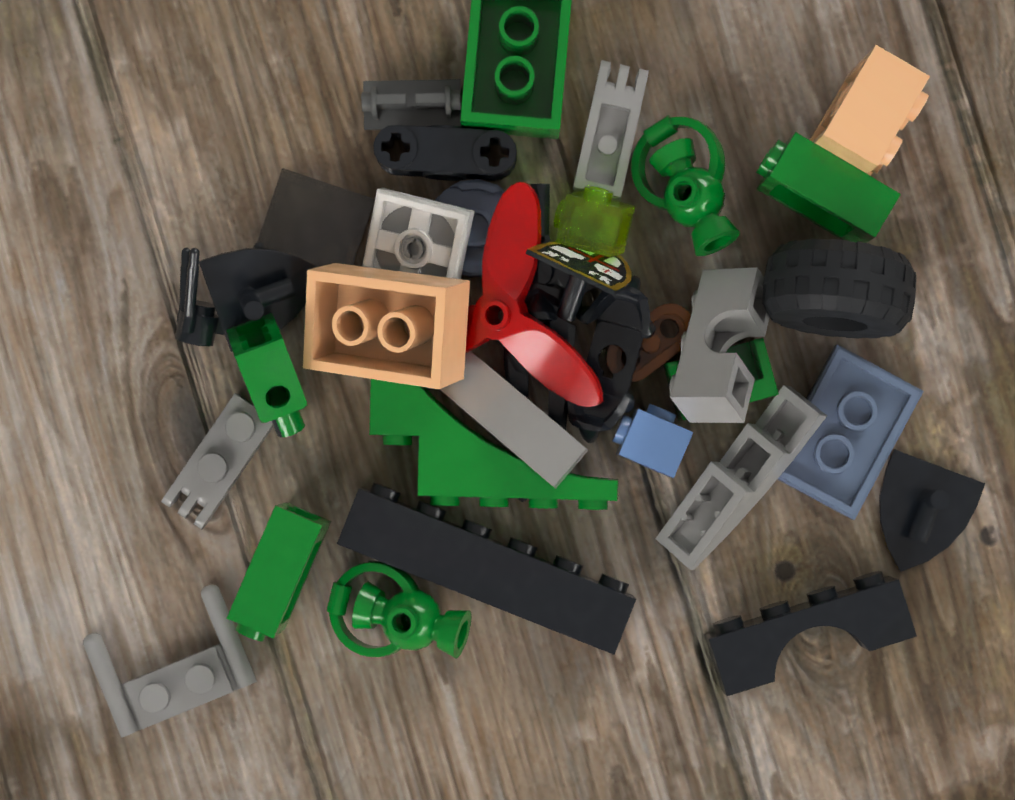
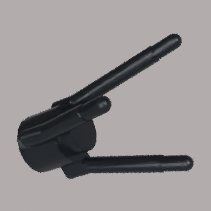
(196, 318)

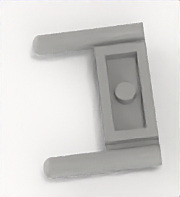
(178, 684)

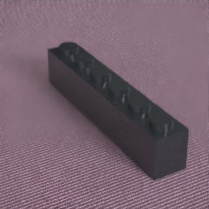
(486, 569)

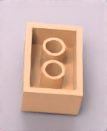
(871, 109)
(386, 325)

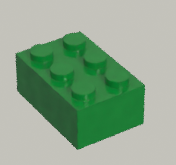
(516, 66)

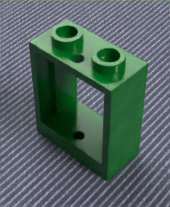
(825, 189)
(278, 571)

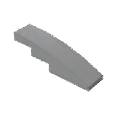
(515, 421)
(741, 477)

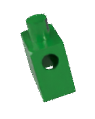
(269, 374)

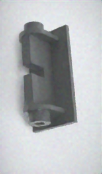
(411, 103)

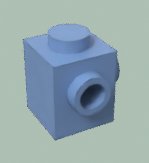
(652, 440)

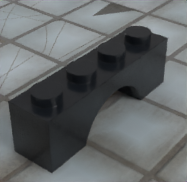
(749, 650)

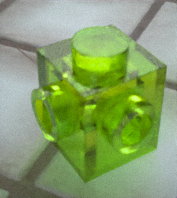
(594, 221)

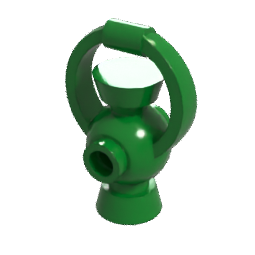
(692, 193)
(408, 619)

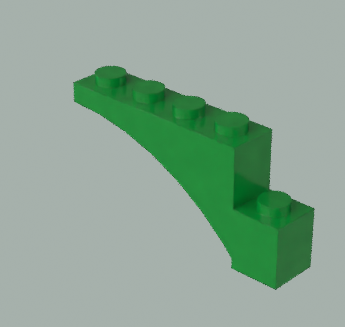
(463, 463)

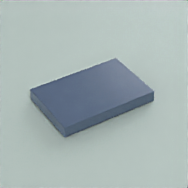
(862, 425)

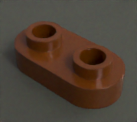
(657, 349)

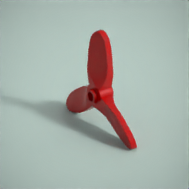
(505, 284)

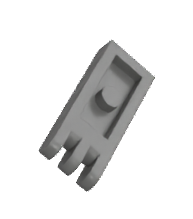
(610, 130)
(219, 460)

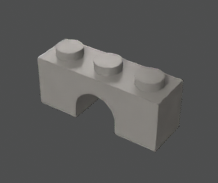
(709, 381)

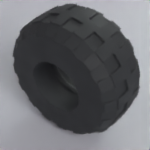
(839, 288)

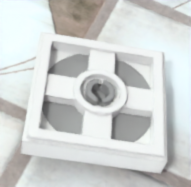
(417, 235)

